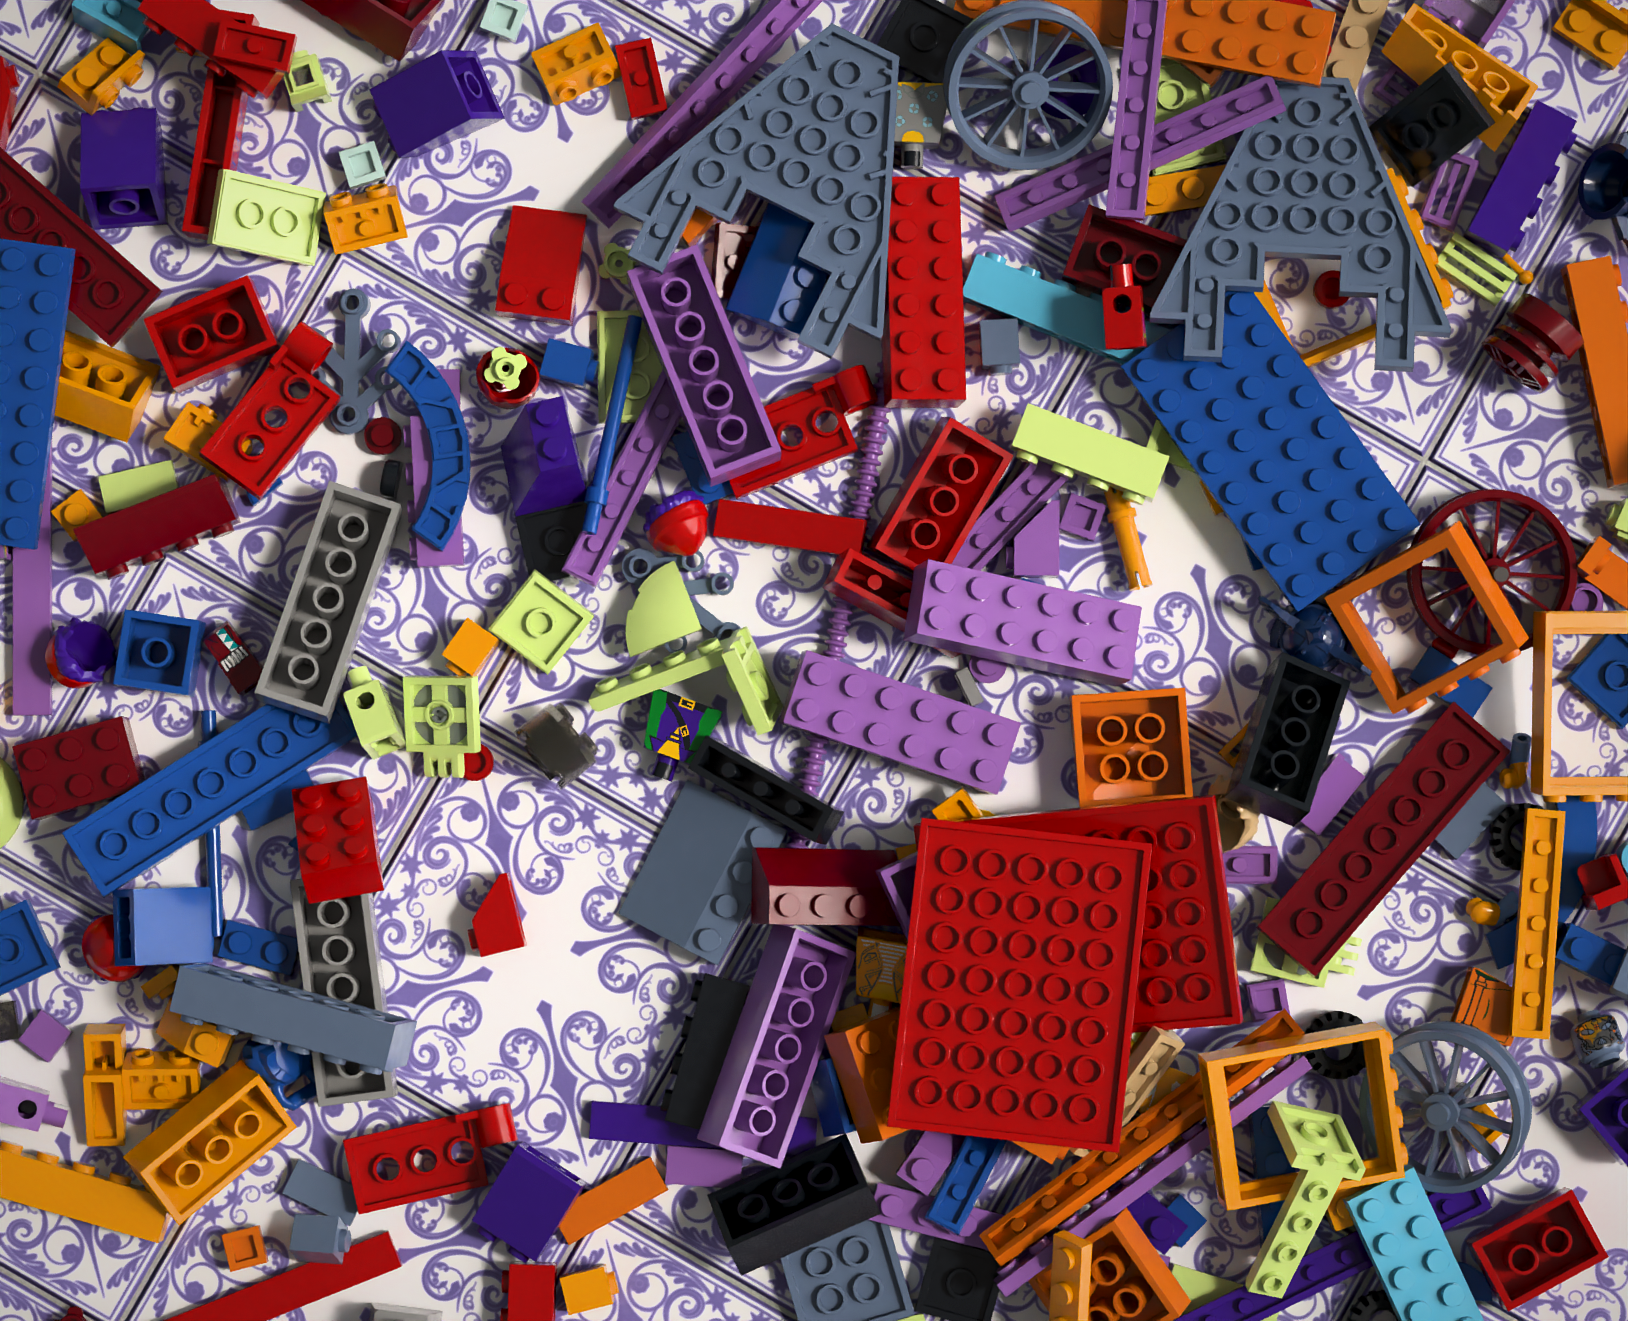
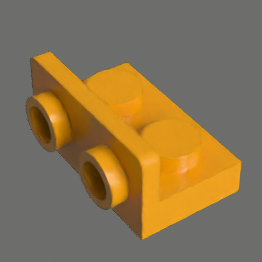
(1595, 29)
(576, 64)
(101, 76)
(364, 218)
(192, 432)
(159, 1079)

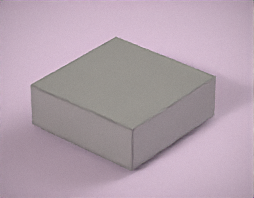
(968, 687)

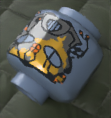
(1597, 1039)

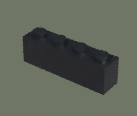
(766, 790)
(706, 1047)

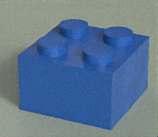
(159, 653)

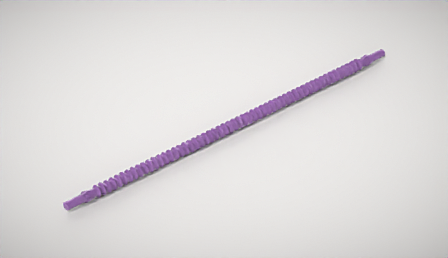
(842, 608)

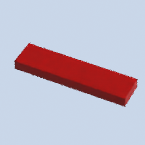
(788, 527)

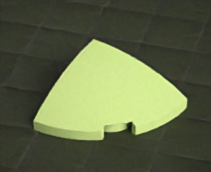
(660, 612)

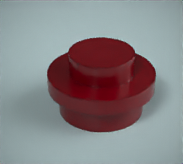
(383, 436)

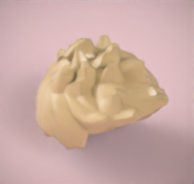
(1236, 822)

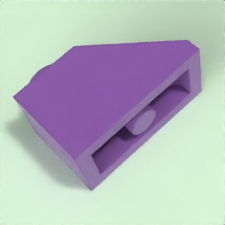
(1037, 546)
(929, 1159)

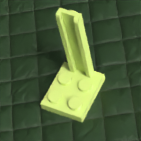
(744, 674)
(1324, 1154)

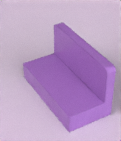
(1334, 789)

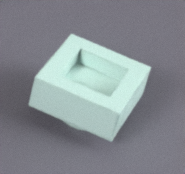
(504, 18)
(362, 165)

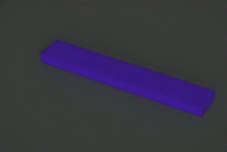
(648, 1125)

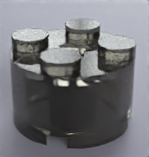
(557, 745)

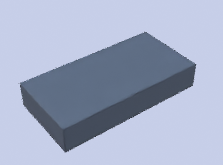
(1471, 821)
(322, 1191)

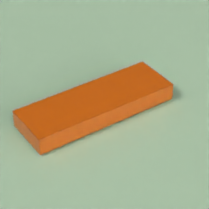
(612, 1200)

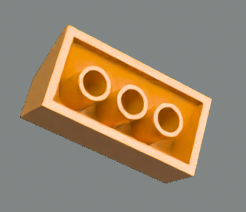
(103, 387)
(210, 1141)

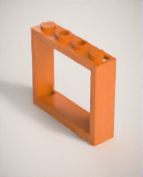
(1483, 586)

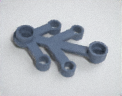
(354, 368)
(693, 587)

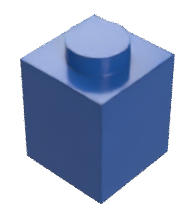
(568, 364)

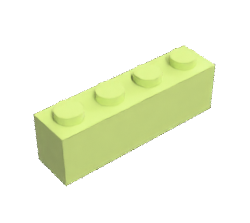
(1089, 453)

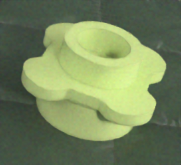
(609, 269)
(495, 372)

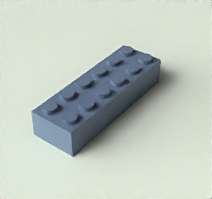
(292, 1017)

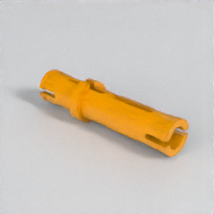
(1128, 540)

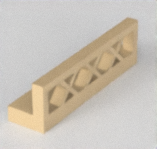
(1147, 1063)

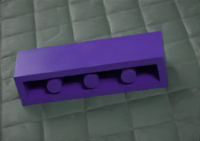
(1520, 179)

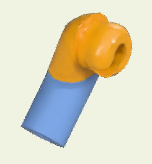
(1518, 763)
(1492, 913)

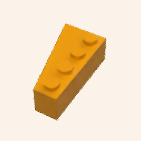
(1427, 44)

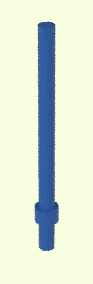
(596, 494)
(213, 841)

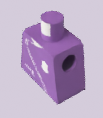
(47, 1112)

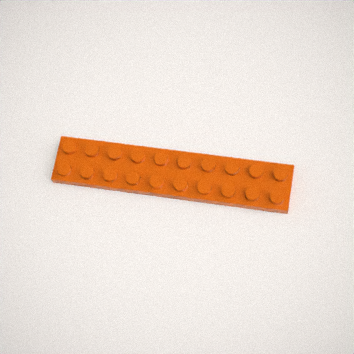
(1222, 34)

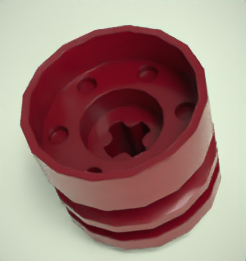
(1527, 349)

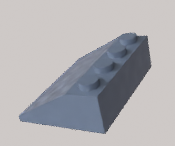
(700, 872)

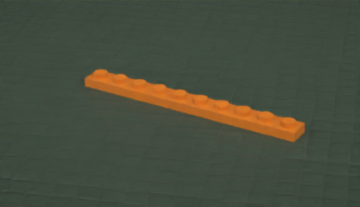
(1137, 1143)

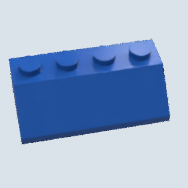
(773, 283)

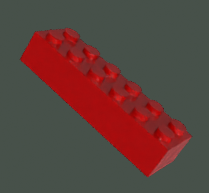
(924, 296)

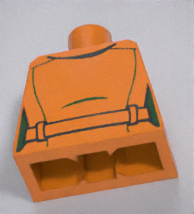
(1484, 1005)

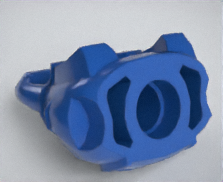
(280, 1068)

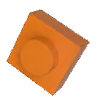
(245, 1248)

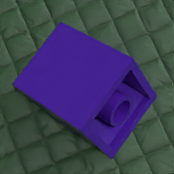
(436, 102)
(123, 168)
(543, 459)
(528, 1202)

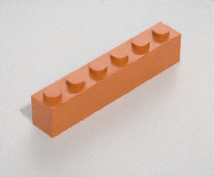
(1601, 321)

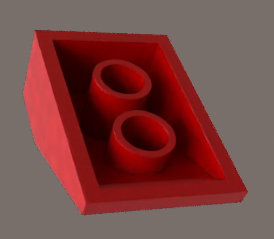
(541, 265)

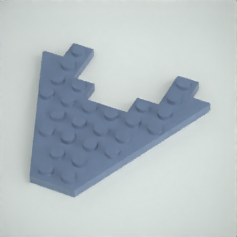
(812, 144)
(1305, 191)

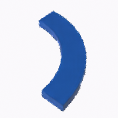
(448, 444)
(1578, 849)

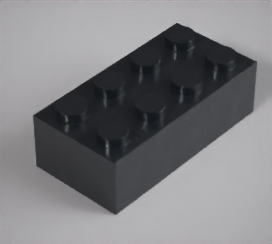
(1287, 739)
(793, 1205)

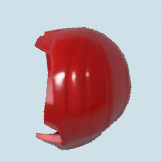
(498, 394)

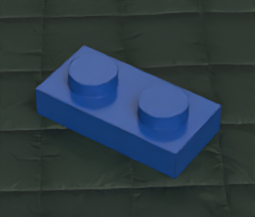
(696, 473)
(259, 947)

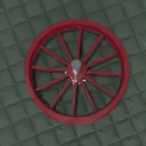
(1495, 563)

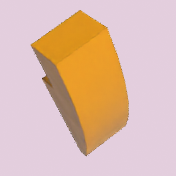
(103, 1084)

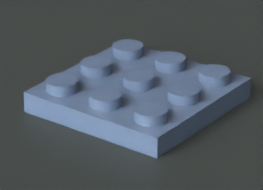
(849, 1277)

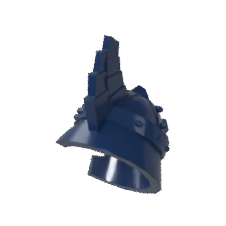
(1605, 185)
(1311, 636)

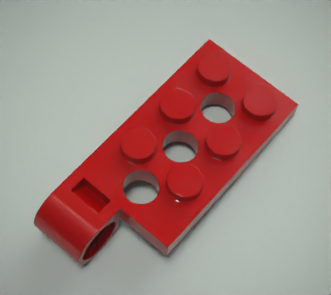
(292, 363)
(839, 395)
(478, 1127)

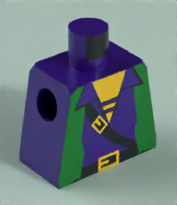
(677, 730)

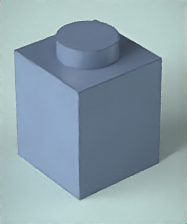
(999, 345)
(319, 1239)

